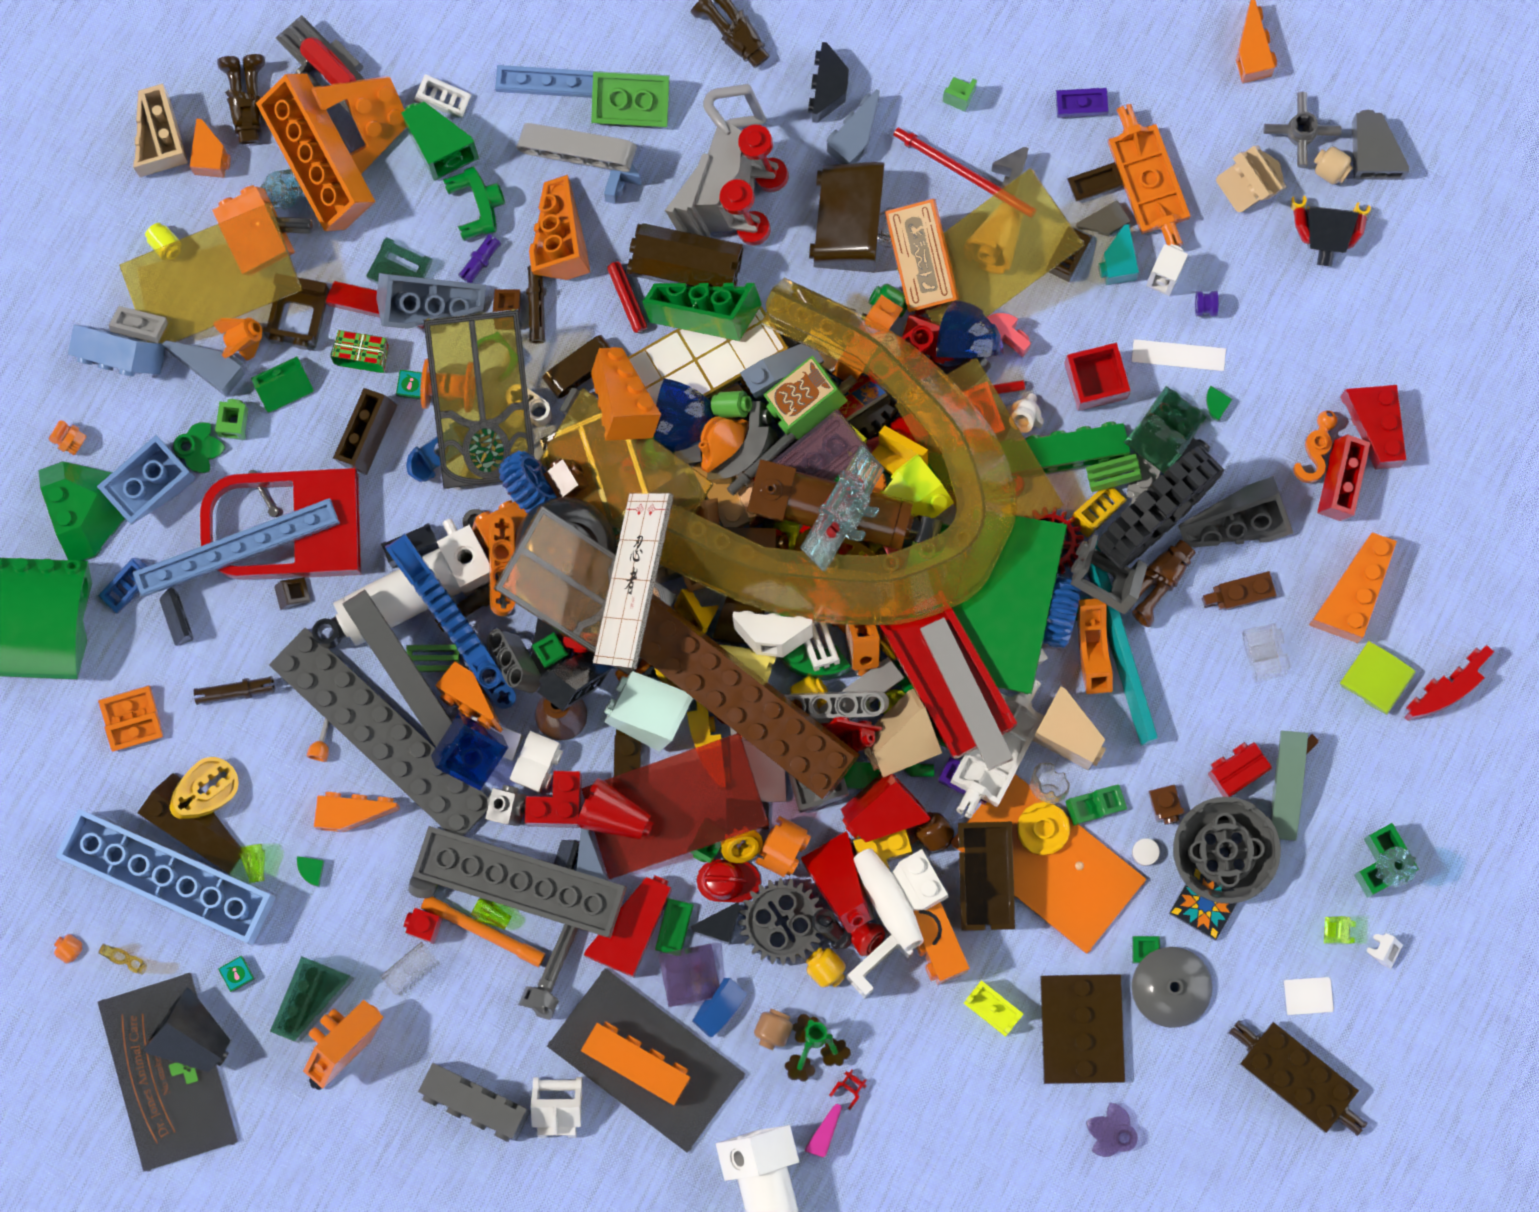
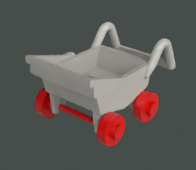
(724, 181)

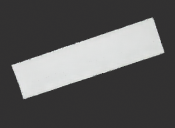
(1178, 355)

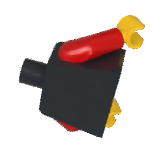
(1329, 228)

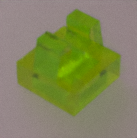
(1338, 930)

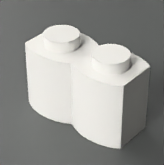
(536, 762)

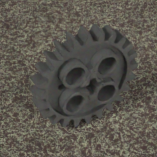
(760, 934)

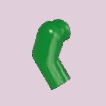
(920, 770)

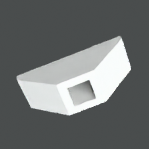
(772, 633)

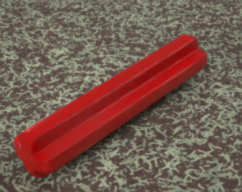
(627, 297)

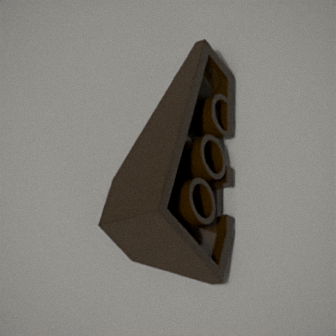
(201, 834)

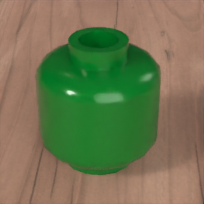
(891, 293)

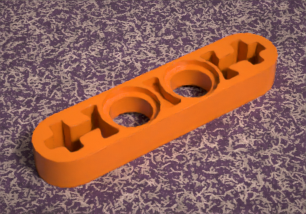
(496, 564)

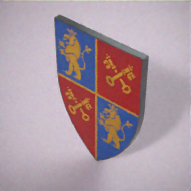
(861, 397)

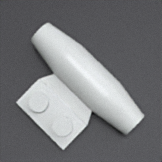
(899, 893)

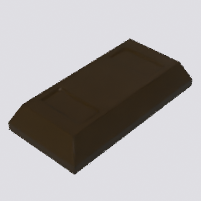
(1095, 181)

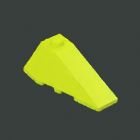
(918, 484)

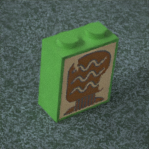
(804, 398)

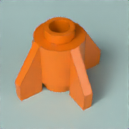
(240, 336)

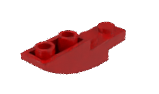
(1445, 692)

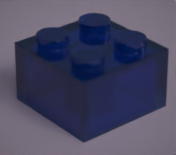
(469, 751)

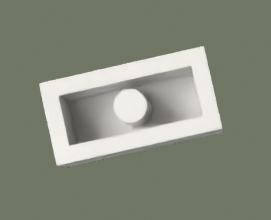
(1167, 269)

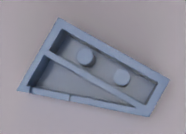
(115, 351)

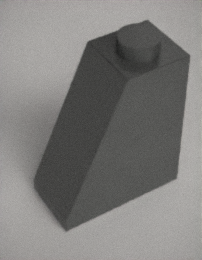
(1375, 149)

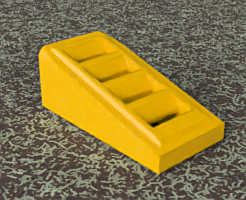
(1087, 520)

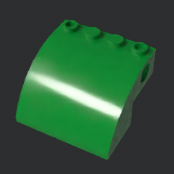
(43, 617)

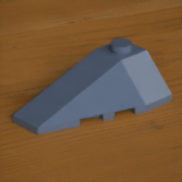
(410, 300)

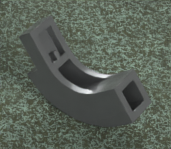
(758, 441)

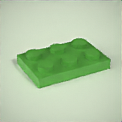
(630, 99)

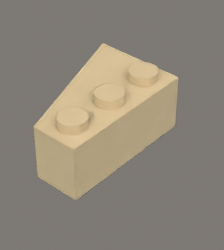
(158, 135)

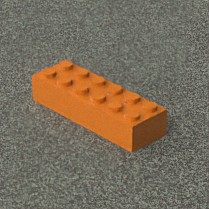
(315, 152)

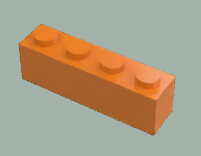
(635, 1063)

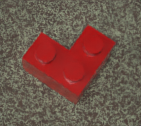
(562, 808)

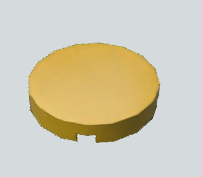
(1043, 828)

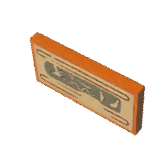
(921, 255)

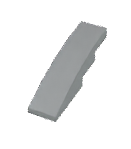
(880, 679)

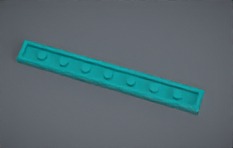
(1125, 663)

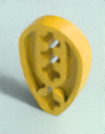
(198, 777)

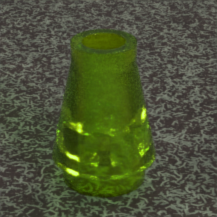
(253, 861)
(490, 913)

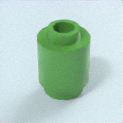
(731, 404)

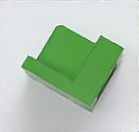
(959, 93)

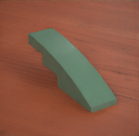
(1289, 783)

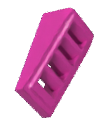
(822, 1138)

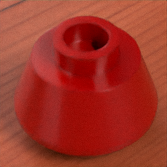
(867, 938)

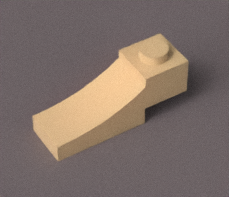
(730, 508)

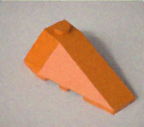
(558, 240)

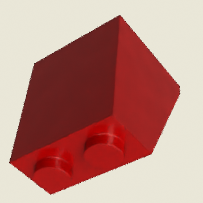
(883, 809)

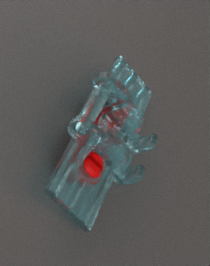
(844, 509)

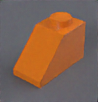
(208, 153)

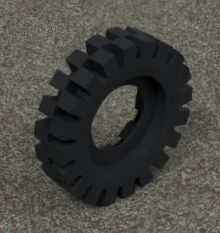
(1160, 507)

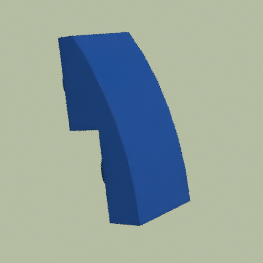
(718, 1011)

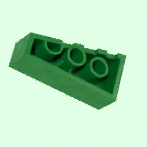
(704, 309)

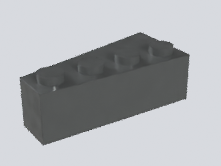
(473, 1101)

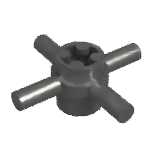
(1302, 138)

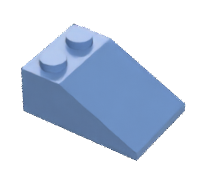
(146, 480)

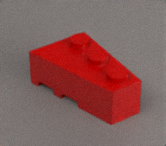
(1378, 421)

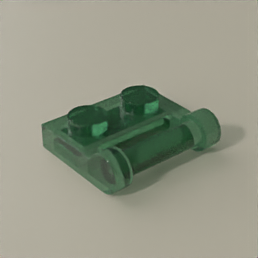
(386, 266)

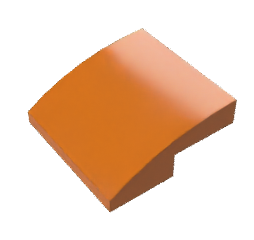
(130, 718)

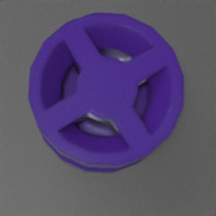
(1206, 303)

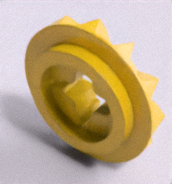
(746, 851)

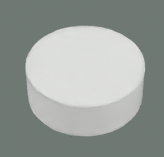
(1145, 852)

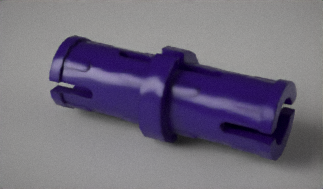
(479, 259)

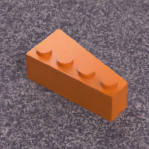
(623, 399)
(1355, 594)

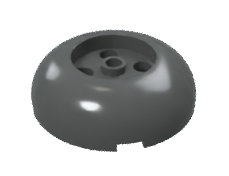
(1258, 850)

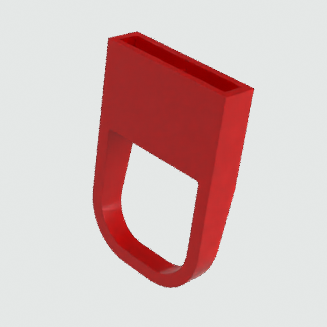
(322, 554)

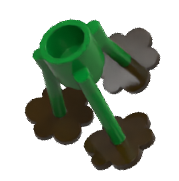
(815, 1036)

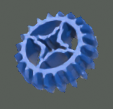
(525, 480)
(1062, 613)

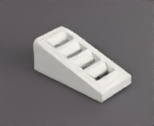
(436, 84)

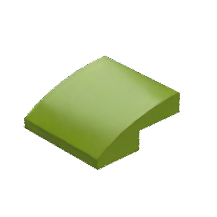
(1377, 677)

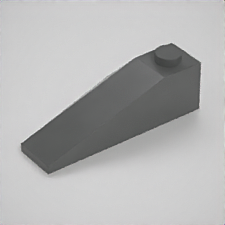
(1245, 515)

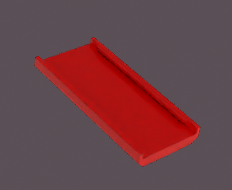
(931, 687)

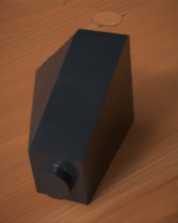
(189, 1035)

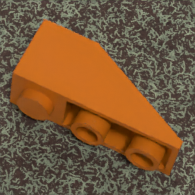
(1253, 53)
(463, 689)
(345, 814)

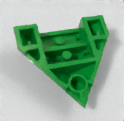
(78, 508)

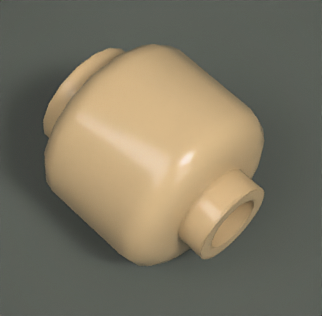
(1333, 165)

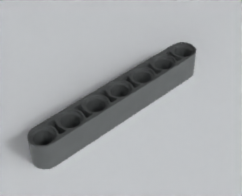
(398, 665)

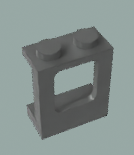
(1126, 581)

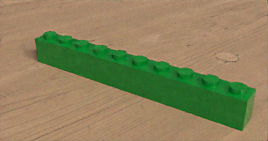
(1074, 449)

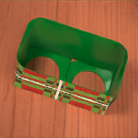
(360, 351)

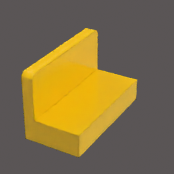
(896, 450)

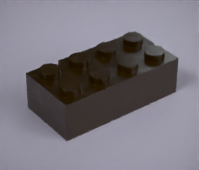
(986, 876)

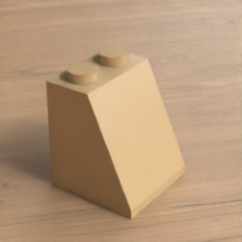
(1070, 732)
(904, 737)

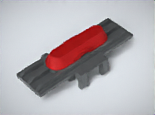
(317, 53)

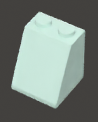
(647, 710)

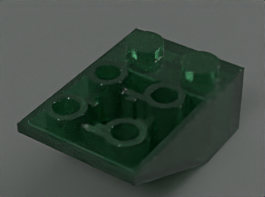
(1165, 429)

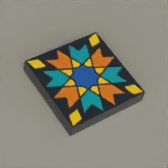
(1201, 913)

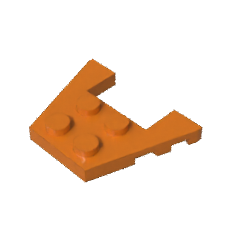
(374, 109)

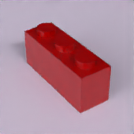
(1343, 477)

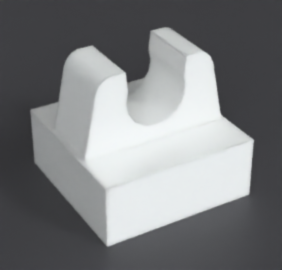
(1387, 950)

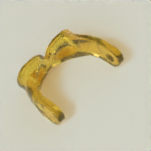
(109, 952)

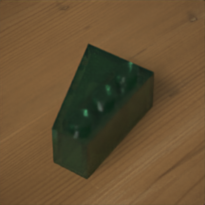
(308, 998)

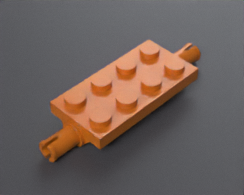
(1148, 177)

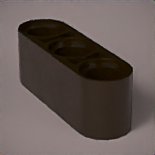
(575, 368)

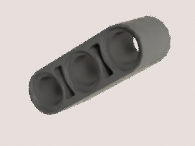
(513, 661)

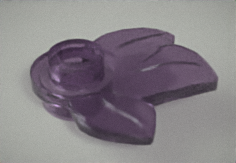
(1109, 1128)

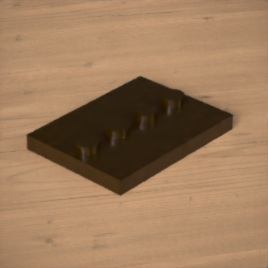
(1082, 1029)

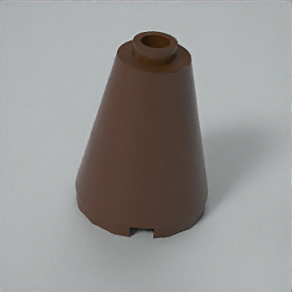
(558, 723)

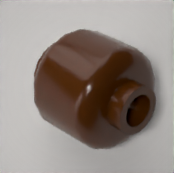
(935, 833)

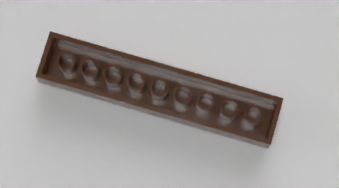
(744, 700)

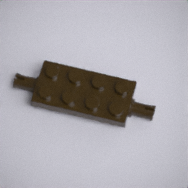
(1298, 1077)

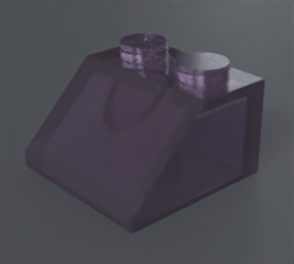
(689, 974)

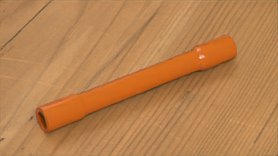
(520, 949)

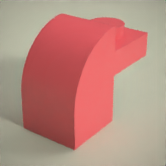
(1015, 339)

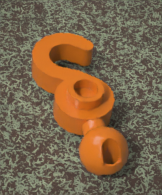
(1317, 445)

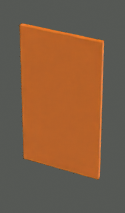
(1069, 899)

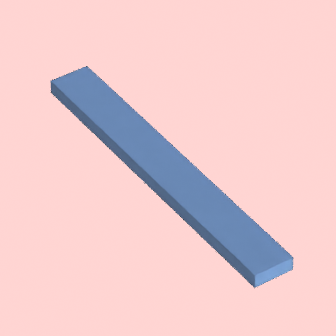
(235, 548)

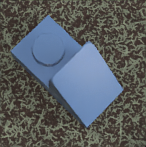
(615, 186)

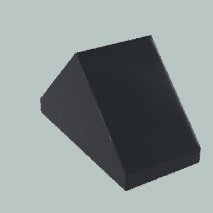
(719, 925)

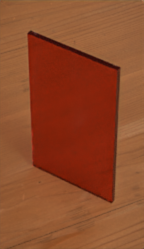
(691, 800)

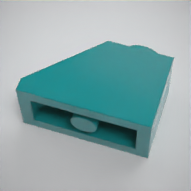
(1119, 259)

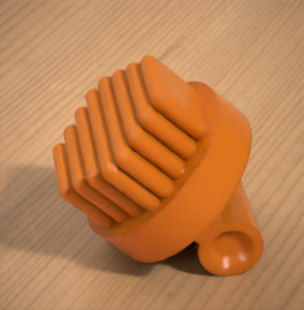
(67, 437)

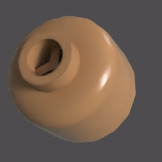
(773, 1029)

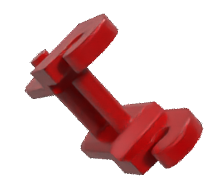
(856, 1080)

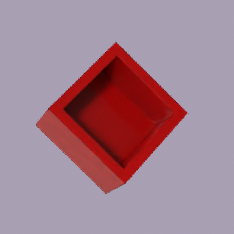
(1097, 376)

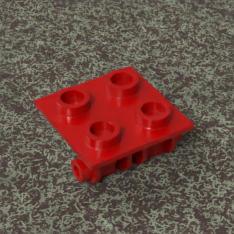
(855, 734)

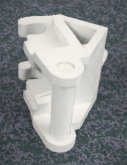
(556, 1115)

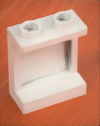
(857, 975)

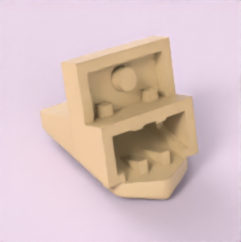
(1251, 178)

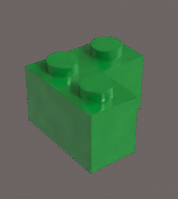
(1378, 843)

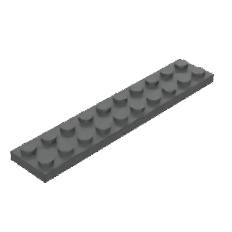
(378, 733)

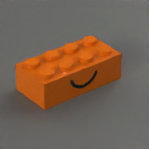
(939, 945)

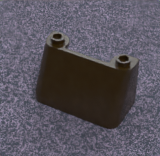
(848, 216)

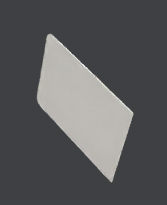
(1308, 996)

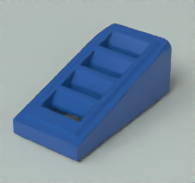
(133, 591)

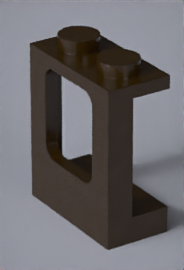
(313, 295)

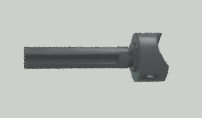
(540, 997)

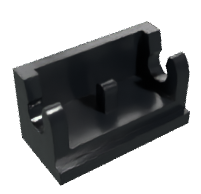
(421, 538)

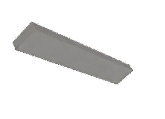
(966, 694)

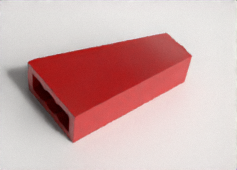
(838, 880)
(633, 928)

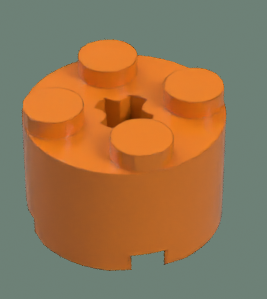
(782, 847)

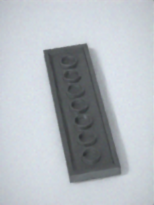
(519, 881)

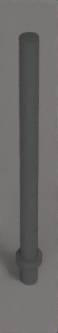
(744, 479)

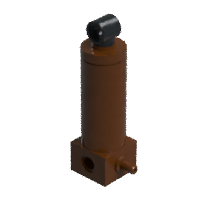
(796, 497)

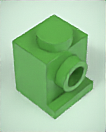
(226, 411)

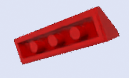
(354, 299)

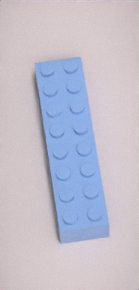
(165, 877)

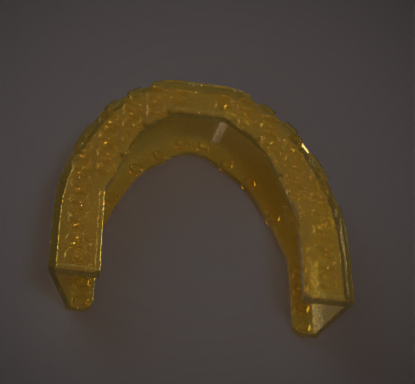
(879, 587)

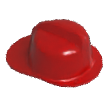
(728, 881)

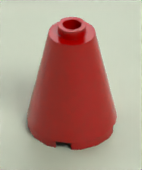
(613, 813)

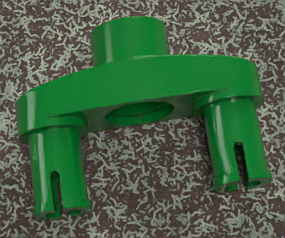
(486, 198)

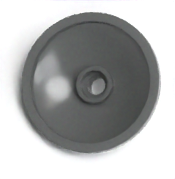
(1153, 992)

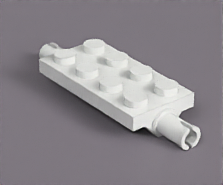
(991, 785)

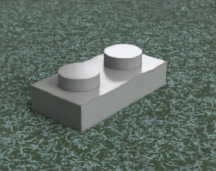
(138, 324)

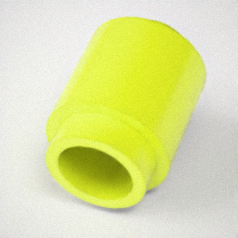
(159, 236)

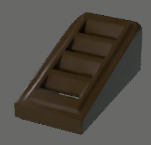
(1067, 273)

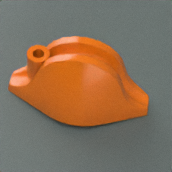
(721, 440)

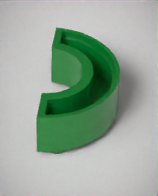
(800, 663)

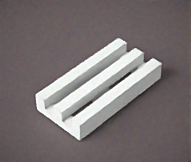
(824, 661)

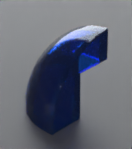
(967, 333)
(682, 415)

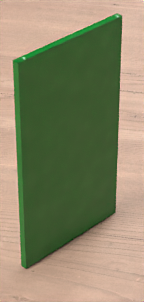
(1013, 606)

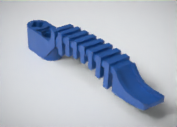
(451, 619)

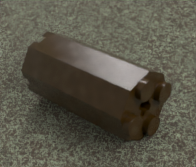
(683, 257)

